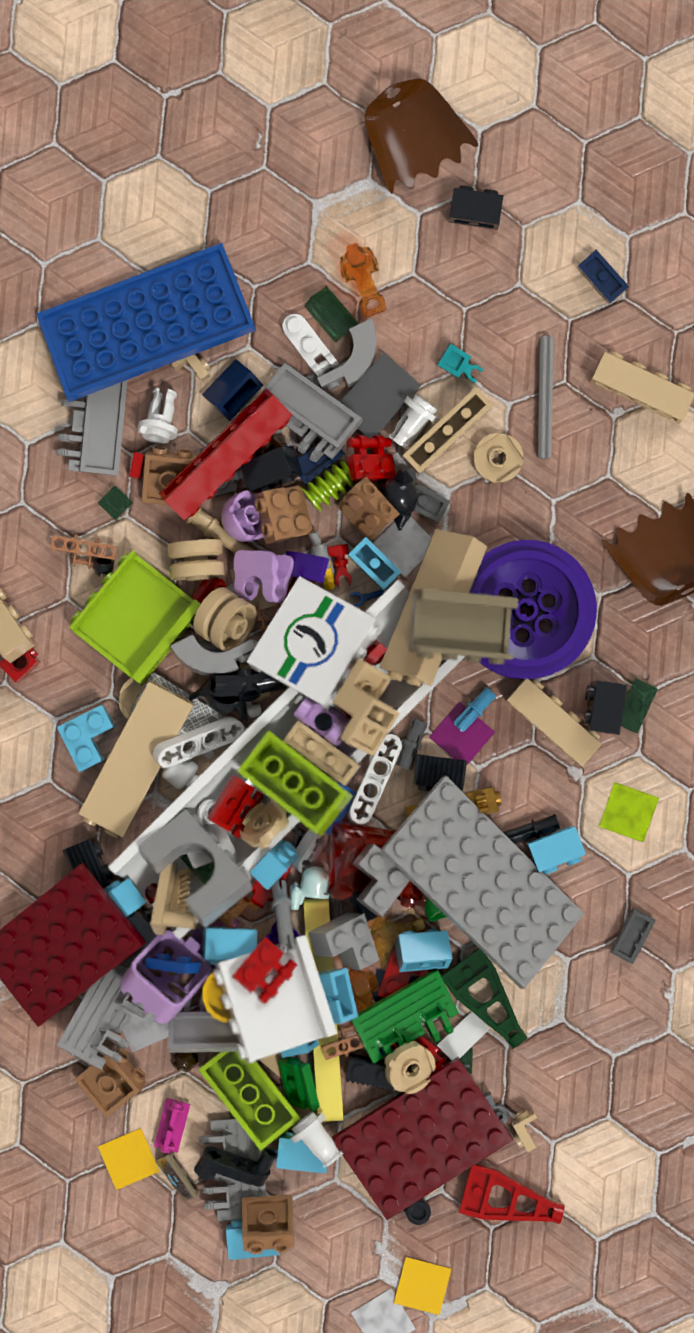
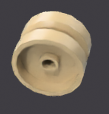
(196, 562)
(224, 619)

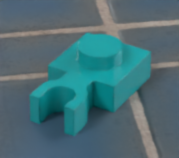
(456, 362)

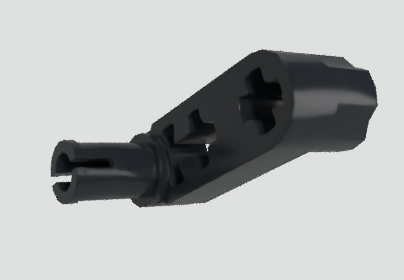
(236, 1167)

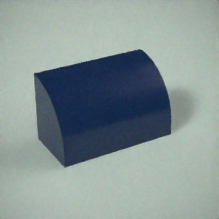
(232, 389)

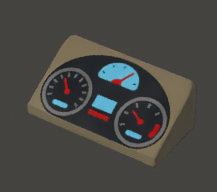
(177, 1176)

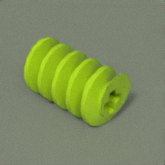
(329, 486)

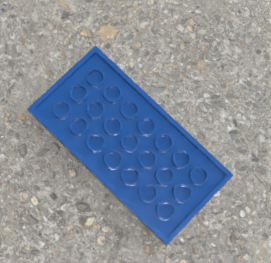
(145, 322)

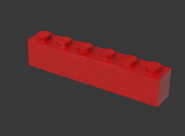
(225, 454)

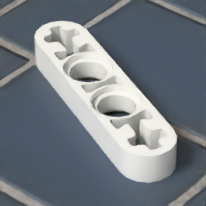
(197, 737)
(378, 781)

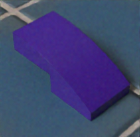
(308, 566)

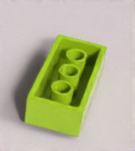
(294, 783)
(250, 1097)

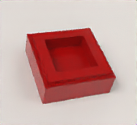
(137, 466)

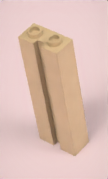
(447, 566)
(131, 763)

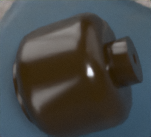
(184, 1061)

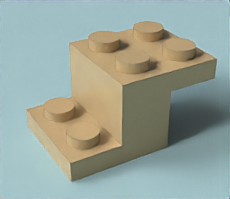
(361, 698)

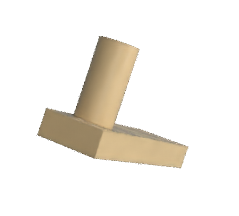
(321, 753)
(161, 915)

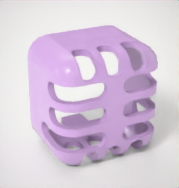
(150, 995)

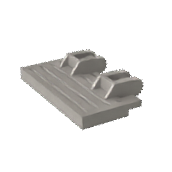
(313, 411)
(100, 429)
(95, 1018)
(199, 1032)
(237, 1142)

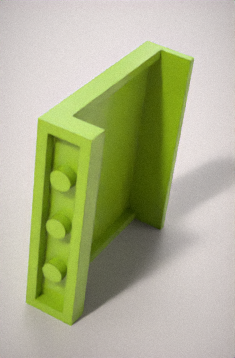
(135, 617)

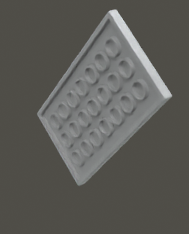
(482, 882)

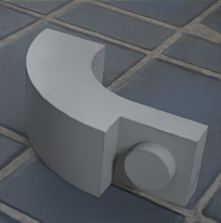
(360, 361)
(205, 662)

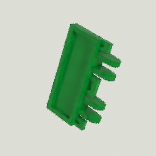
(403, 1014)

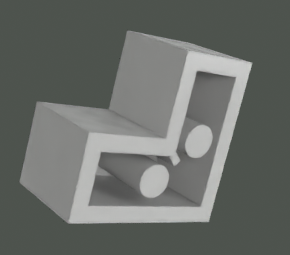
(385, 881)
(349, 938)

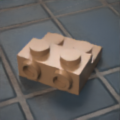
(160, 470)
(367, 509)
(283, 514)
(113, 1083)
(267, 1223)

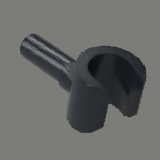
(298, 837)

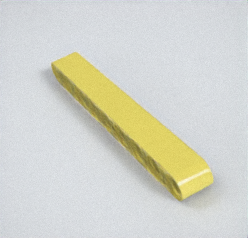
(326, 1071)

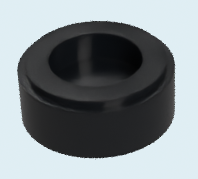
(419, 1212)

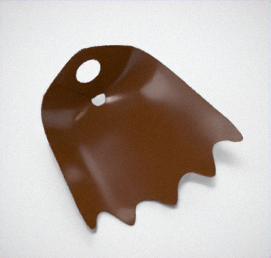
(415, 133)
(659, 553)

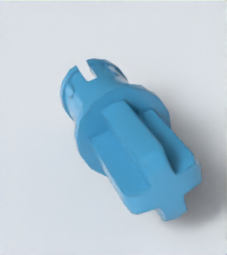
(474, 709)

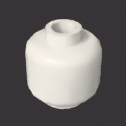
(181, 774)

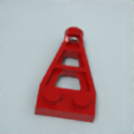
(477, 1193)

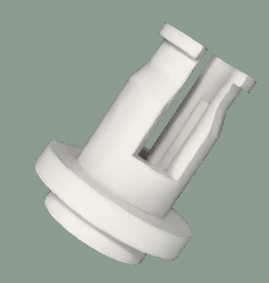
(413, 420)
(157, 426)
(316, 1138)

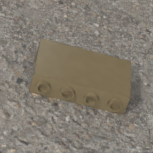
(461, 625)

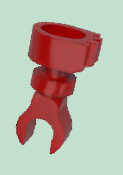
(340, 562)

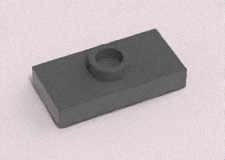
(632, 936)

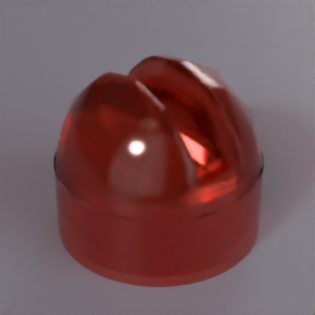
(150, 892)

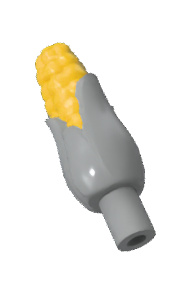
(321, 549)

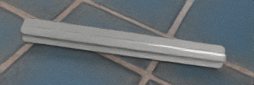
(545, 397)

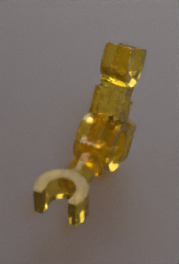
(388, 933)

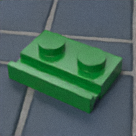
(298, 1083)

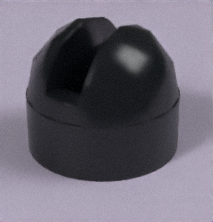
(103, 566)

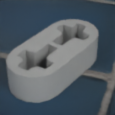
(309, 850)

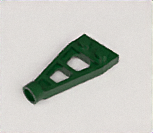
(467, 973)

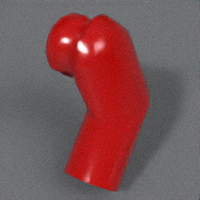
(207, 587)

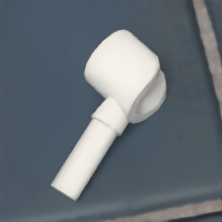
(254, 711)

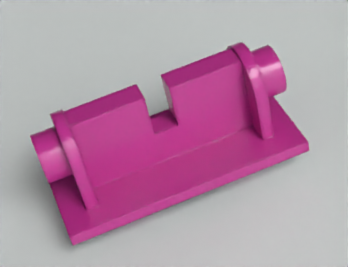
(171, 1125)

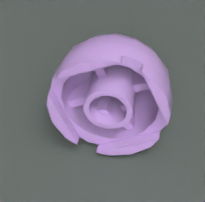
(241, 518)

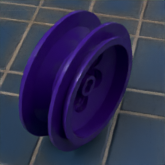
(571, 616)

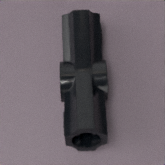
(244, 683)

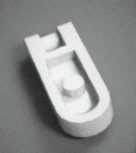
(308, 344)

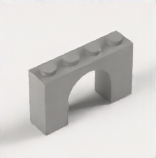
(185, 836)

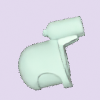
(313, 885)

